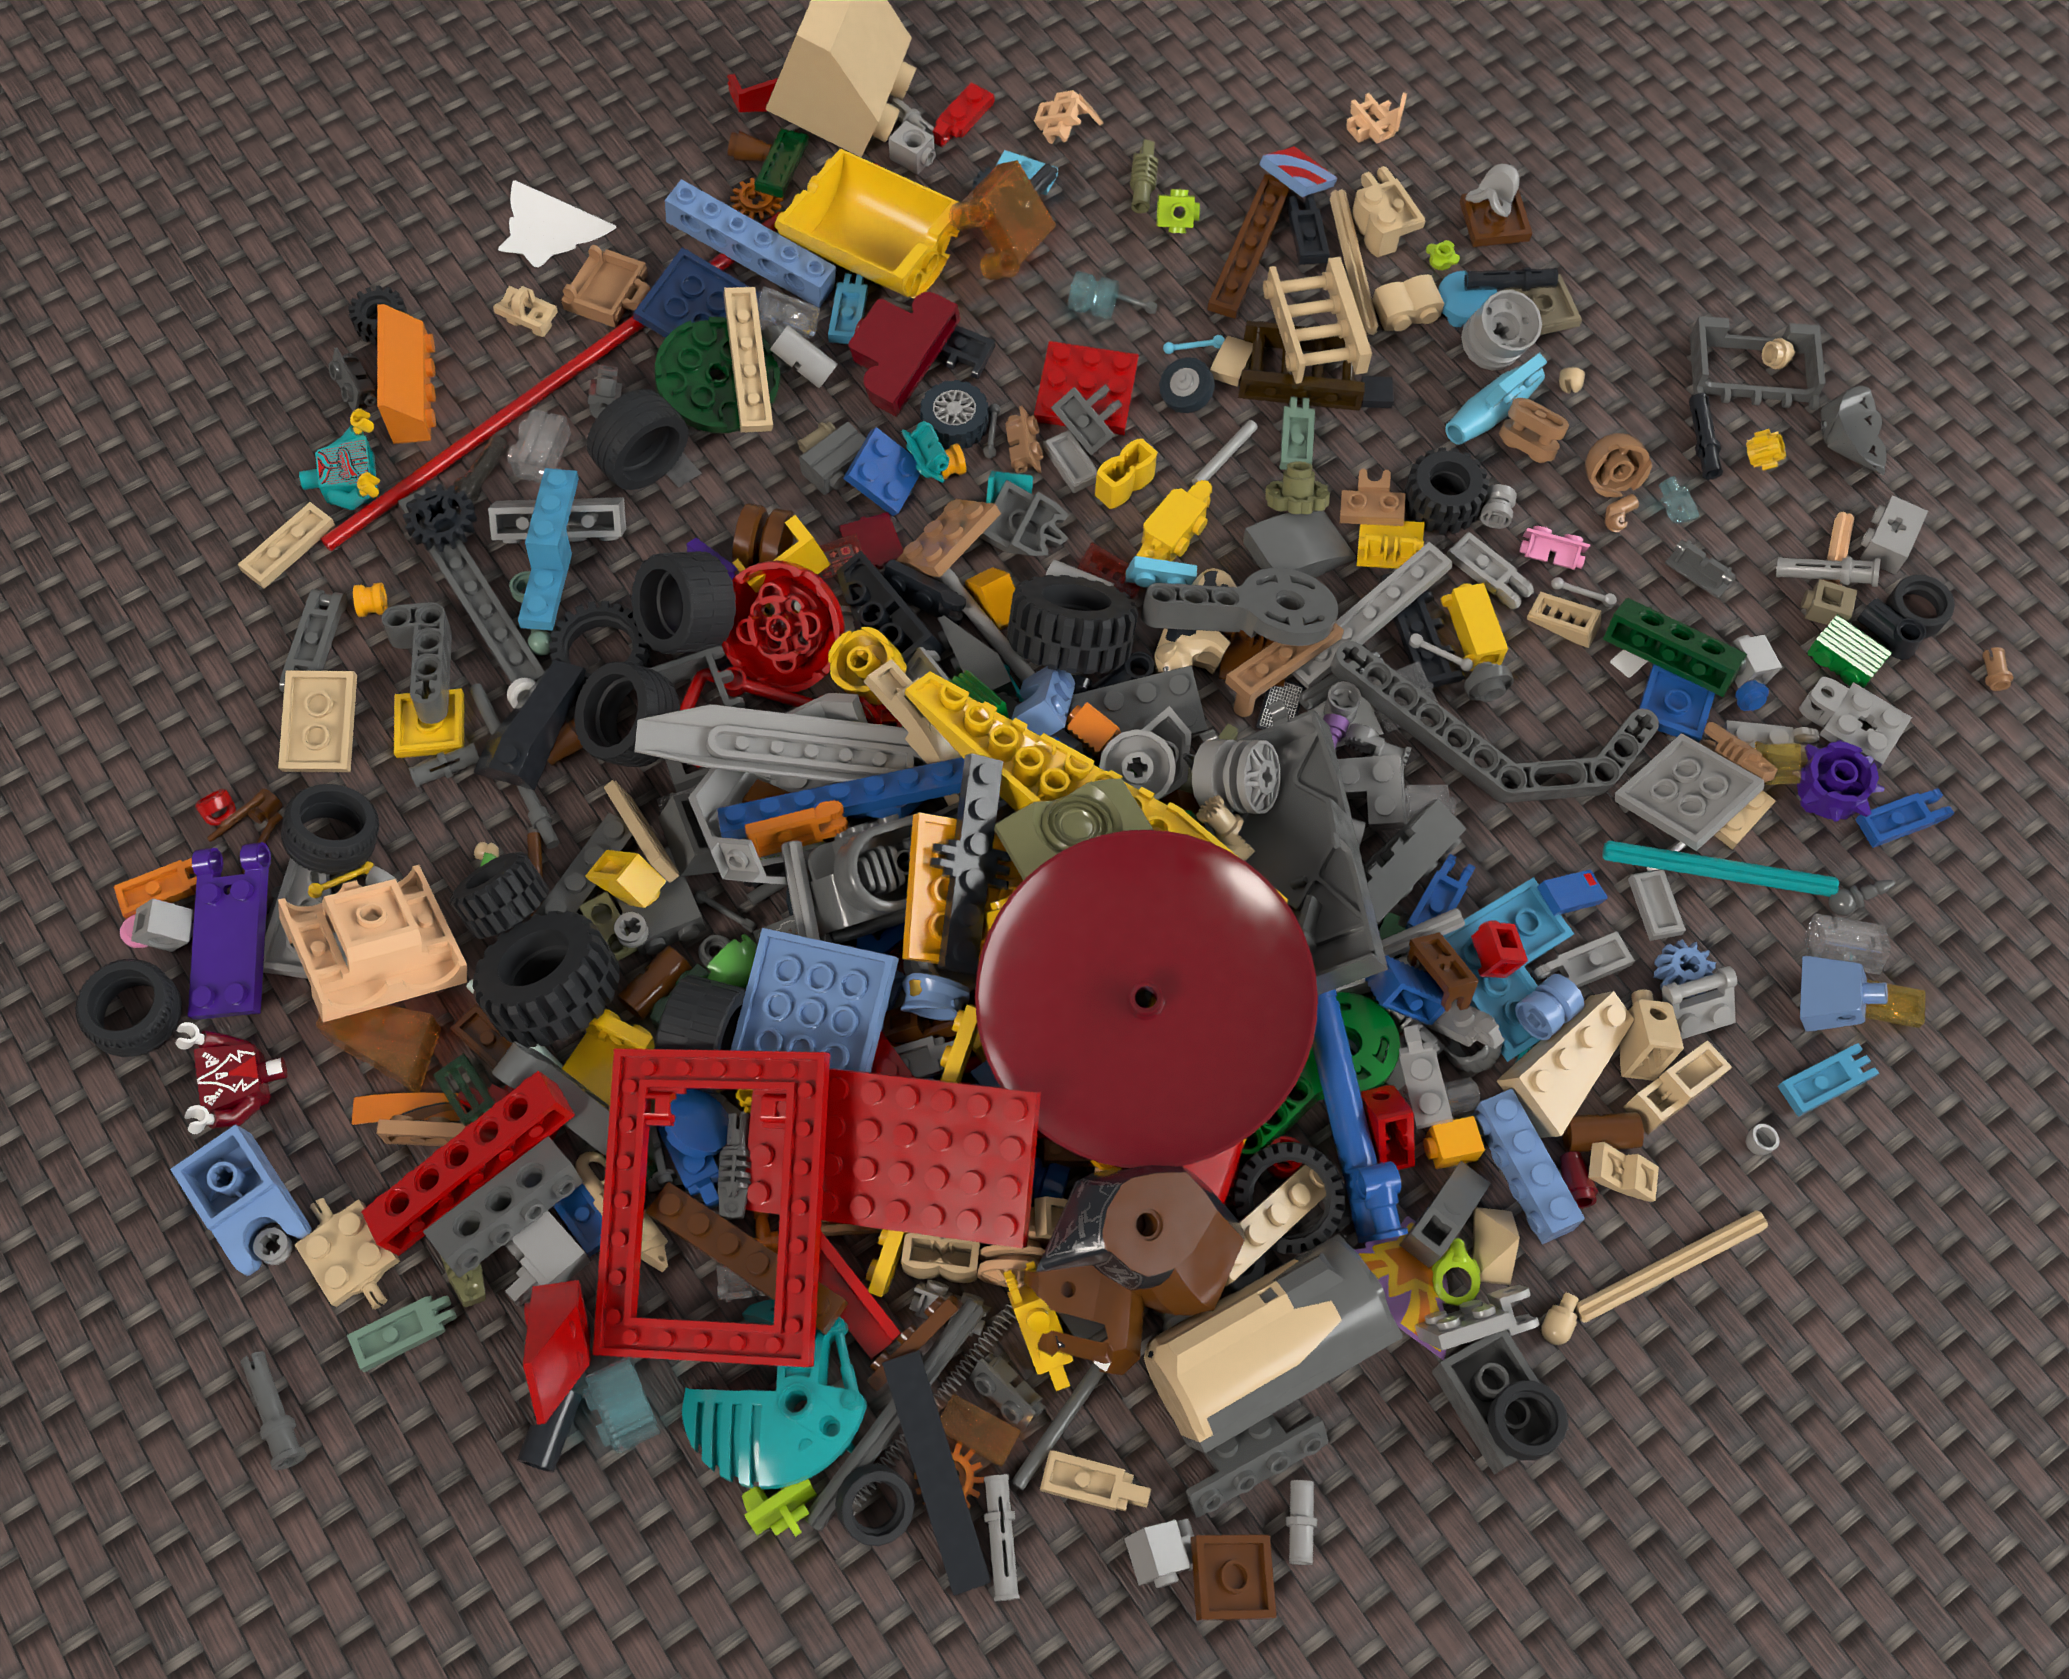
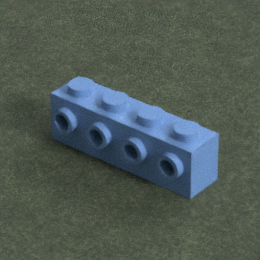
(1527, 1166)

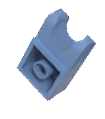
(247, 1203)

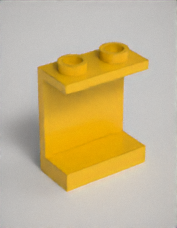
(804, 552)

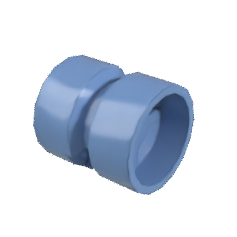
(1549, 1007)

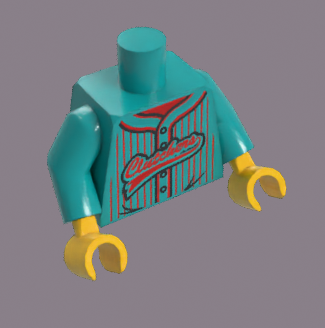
(346, 467)

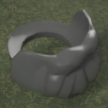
(1477, 1063)

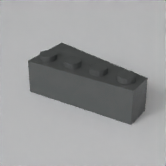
(1411, 855)

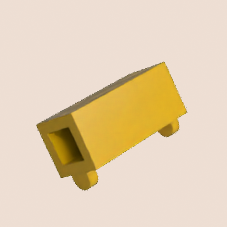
(1476, 624)

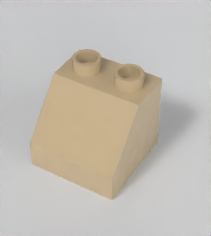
(844, 71)

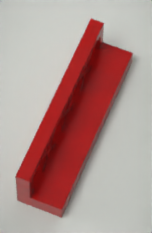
(863, 1314)

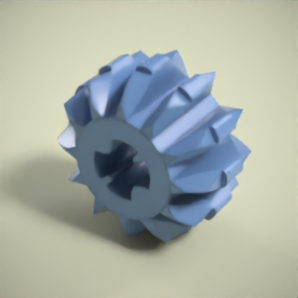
(1681, 957)

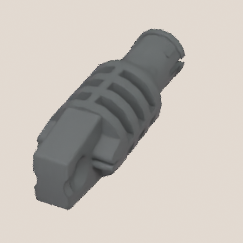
(732, 1177)

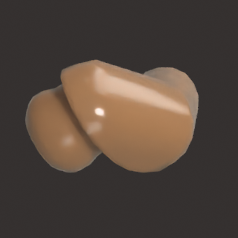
(1616, 512)

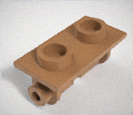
(1023, 431)

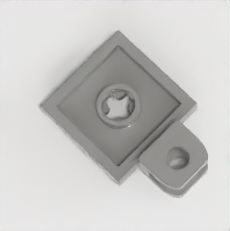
(1842, 717)
(1477, 1320)

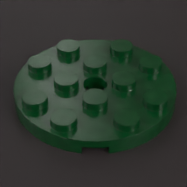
(685, 381)

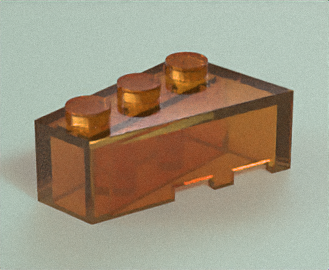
(389, 1039)

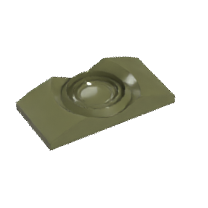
(1052, 826)

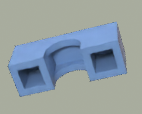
(1046, 701)

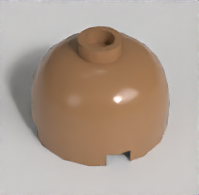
(1617, 464)

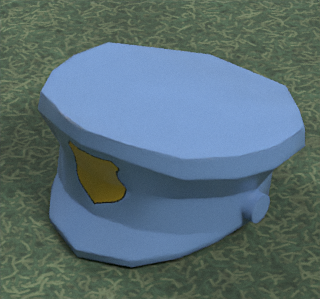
(934, 996)

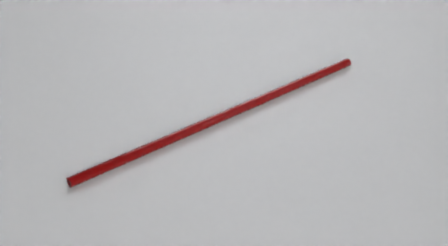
(496, 422)

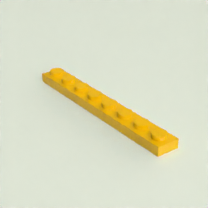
(955, 1062)

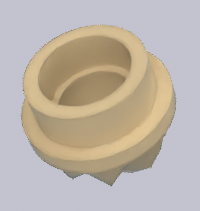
(1778, 353)

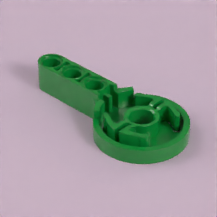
(1365, 1026)

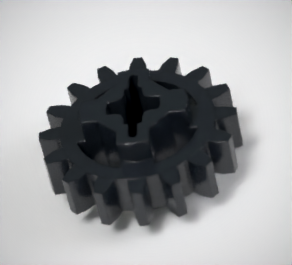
(440, 517)

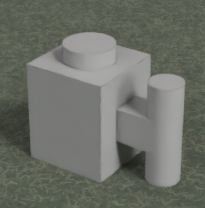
(1161, 1552)

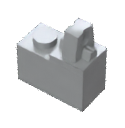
(548, 1257)

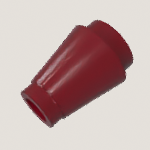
(1576, 1178)

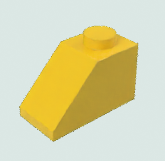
(627, 878)

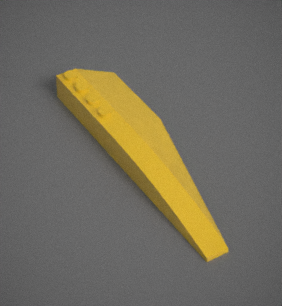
(1033, 765)

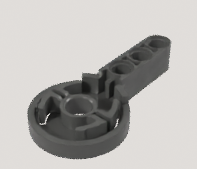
(1267, 603)

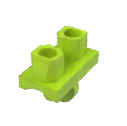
(780, 1510)

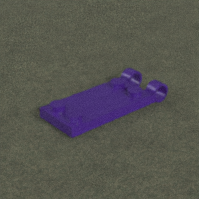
(228, 934)

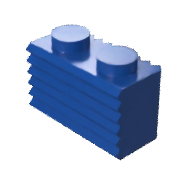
(1407, 991)

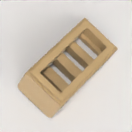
(1562, 627)

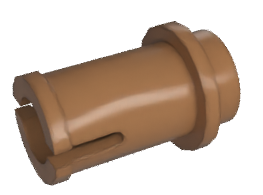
(1996, 666)

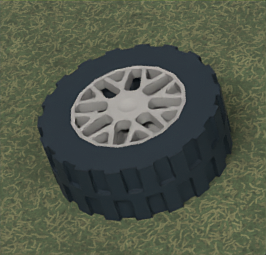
(965, 406)

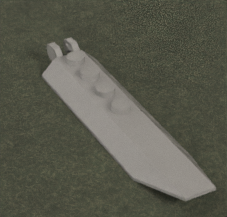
(776, 743)

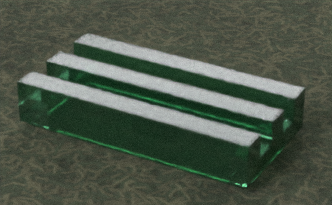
(478, 1109)

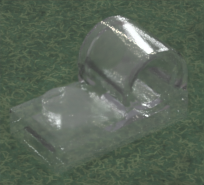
(784, 310)

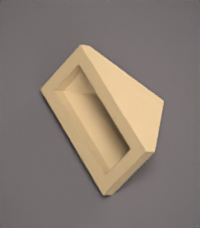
(1495, 1244)

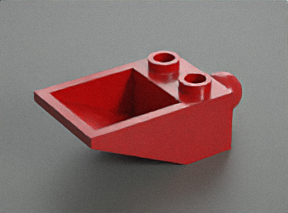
(555, 1344)

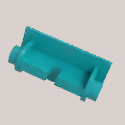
(927, 451)

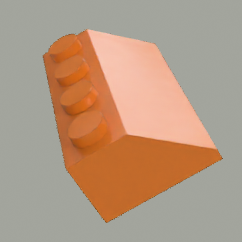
(405, 376)

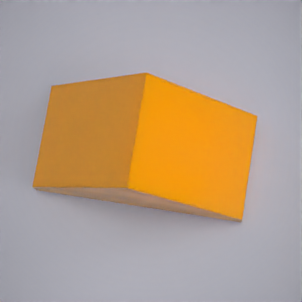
(994, 594)

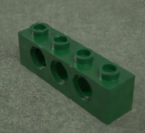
(1674, 646)

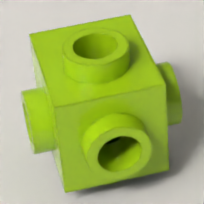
(1166, 206)

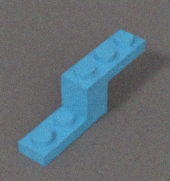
(548, 549)

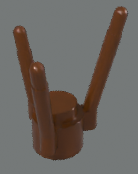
(260, 808)

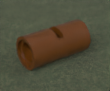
(654, 984)
(1615, 1129)

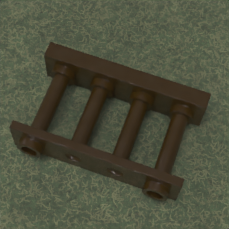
(1281, 386)

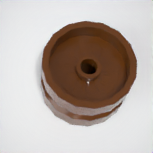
(761, 536)

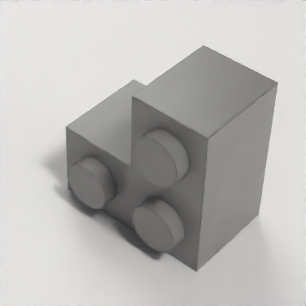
(1382, 783)

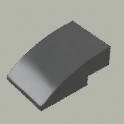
(1298, 543)

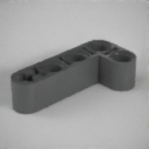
(429, 634)
(590, 1112)

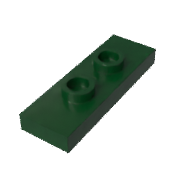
(781, 163)

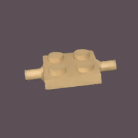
(345, 1255)

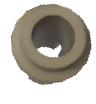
(816, 436)

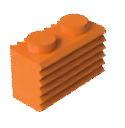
(1091, 728)

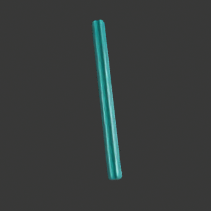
(1720, 868)

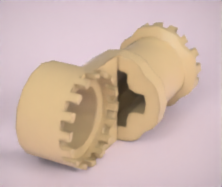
(1225, 825)

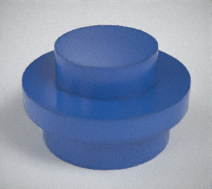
(1751, 695)

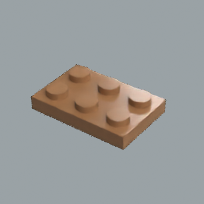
(948, 536)

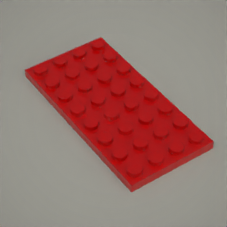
(915, 1157)

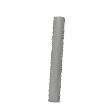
(1226, 452)

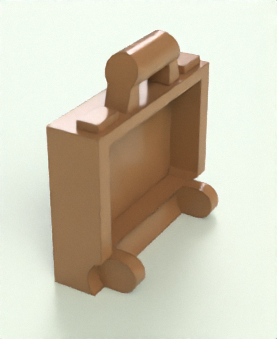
(606, 287)

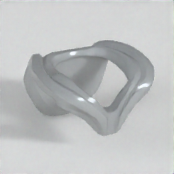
(1499, 187)

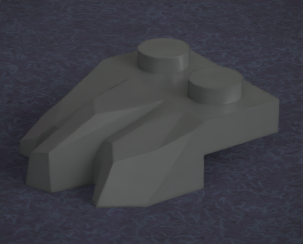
(1025, 522)

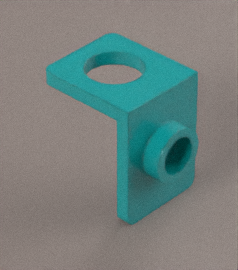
(997, 479)

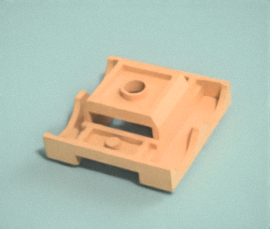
(391, 941)

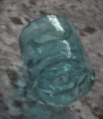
(1092, 294)

